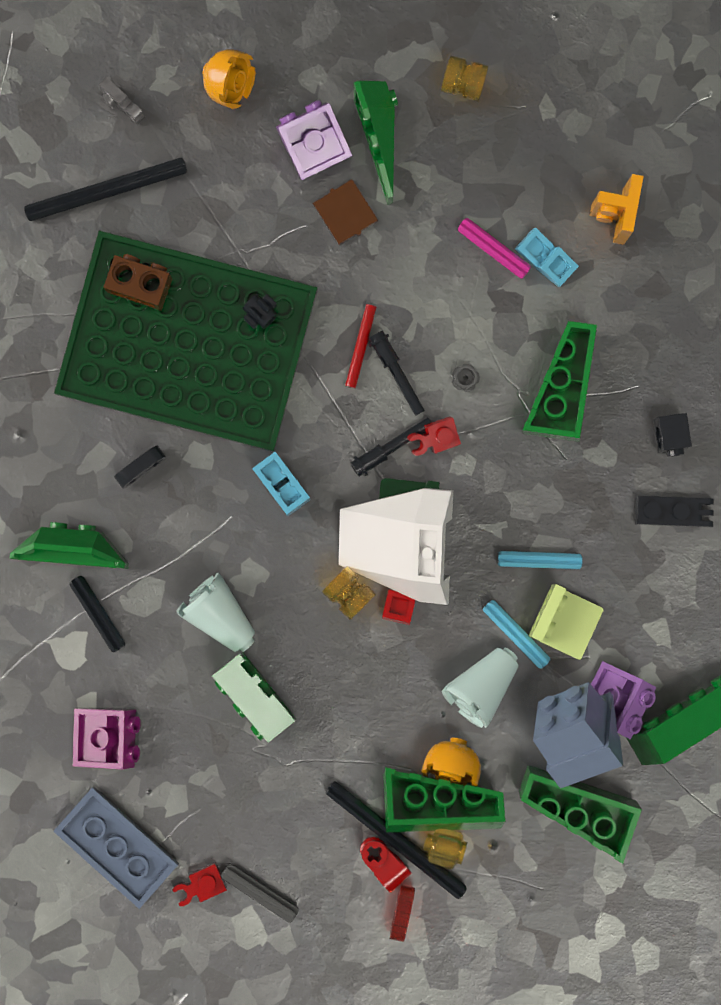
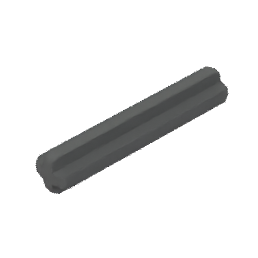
(259, 893)

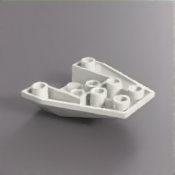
(400, 542)

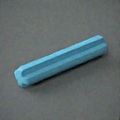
(540, 560)
(516, 634)

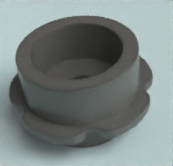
(465, 370)

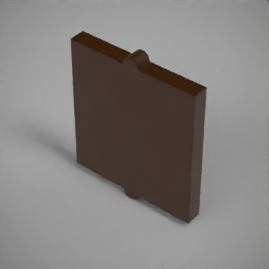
(345, 212)

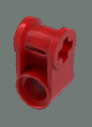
(387, 866)

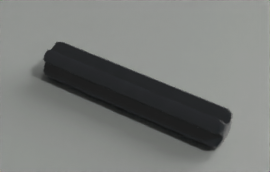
(97, 614)

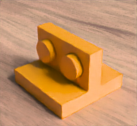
(619, 208)

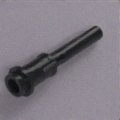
(389, 359)
(379, 454)

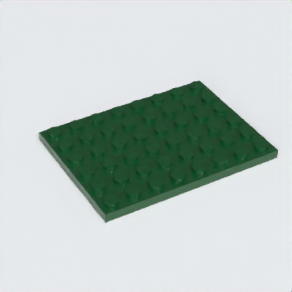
(197, 356)

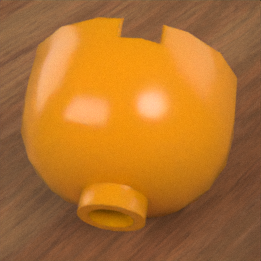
(229, 77)
(453, 762)

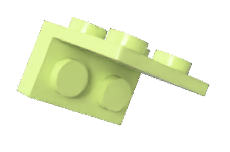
(566, 622)

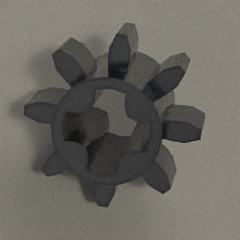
(260, 311)

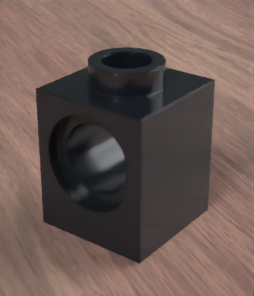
(672, 434)

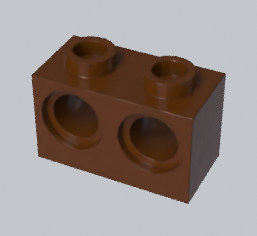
(136, 287)

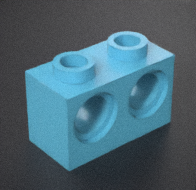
(281, 484)

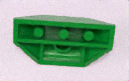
(70, 546)

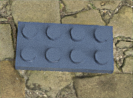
(116, 847)

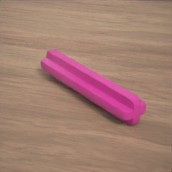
(494, 248)

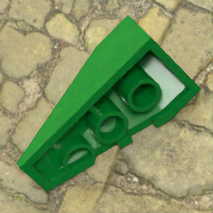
(377, 115)

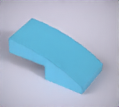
(546, 258)

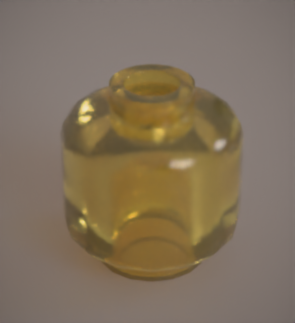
(445, 848)

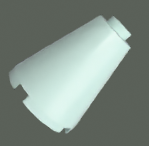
(218, 614)
(482, 686)

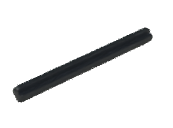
(105, 189)
(395, 840)

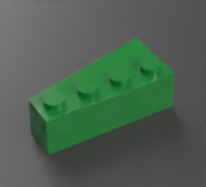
(563, 394)
(434, 804)
(585, 810)

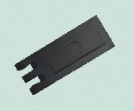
(673, 511)

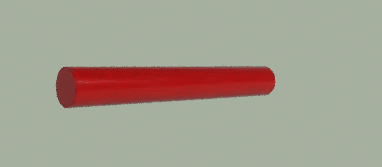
(360, 347)

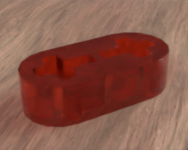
(402, 913)

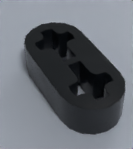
(140, 467)

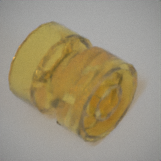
(464, 78)
(347, 582)

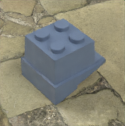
(578, 734)

